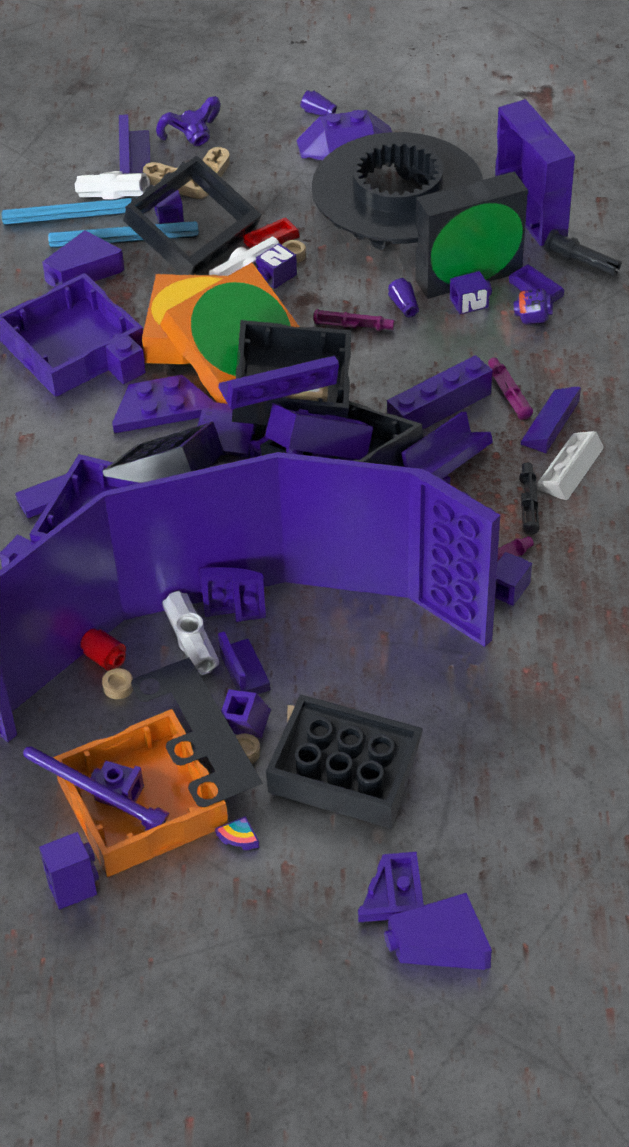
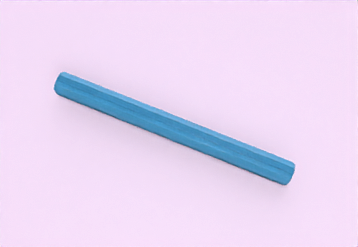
(65, 211)
(125, 234)

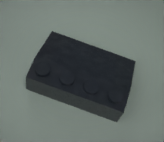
(169, 455)
(344, 760)

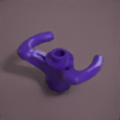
(191, 122)

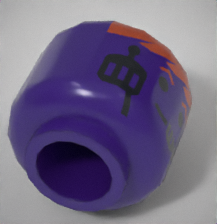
(533, 306)

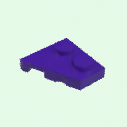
(393, 888)

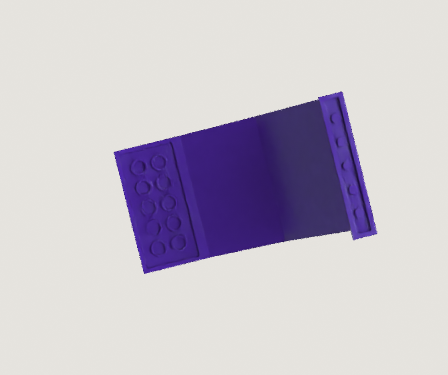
(265, 514)

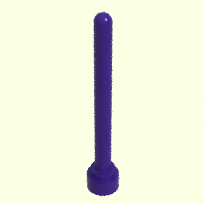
(149, 817)

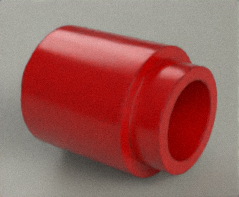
(103, 649)

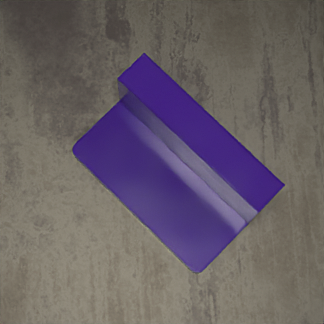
(243, 665)

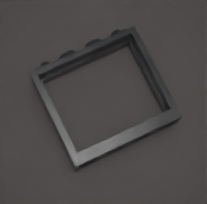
(218, 189)

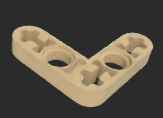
(156, 171)

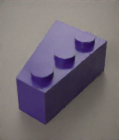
(318, 433)

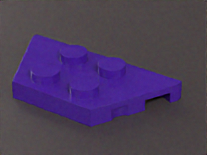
(159, 403)

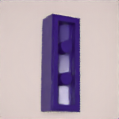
(551, 419)

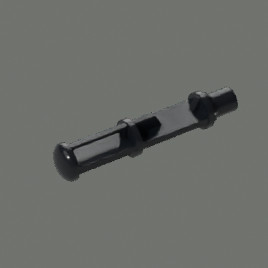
(529, 500)

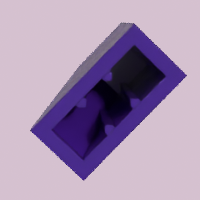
(83, 255)
(440, 935)

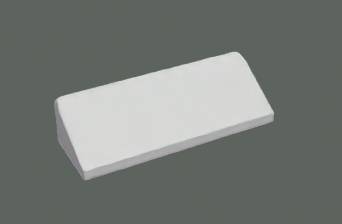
(571, 465)

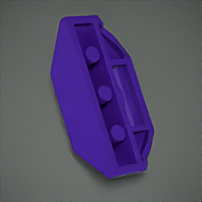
(337, 129)

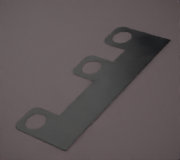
(209, 732)

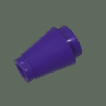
(316, 104)
(403, 296)

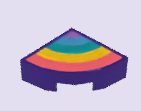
(238, 834)

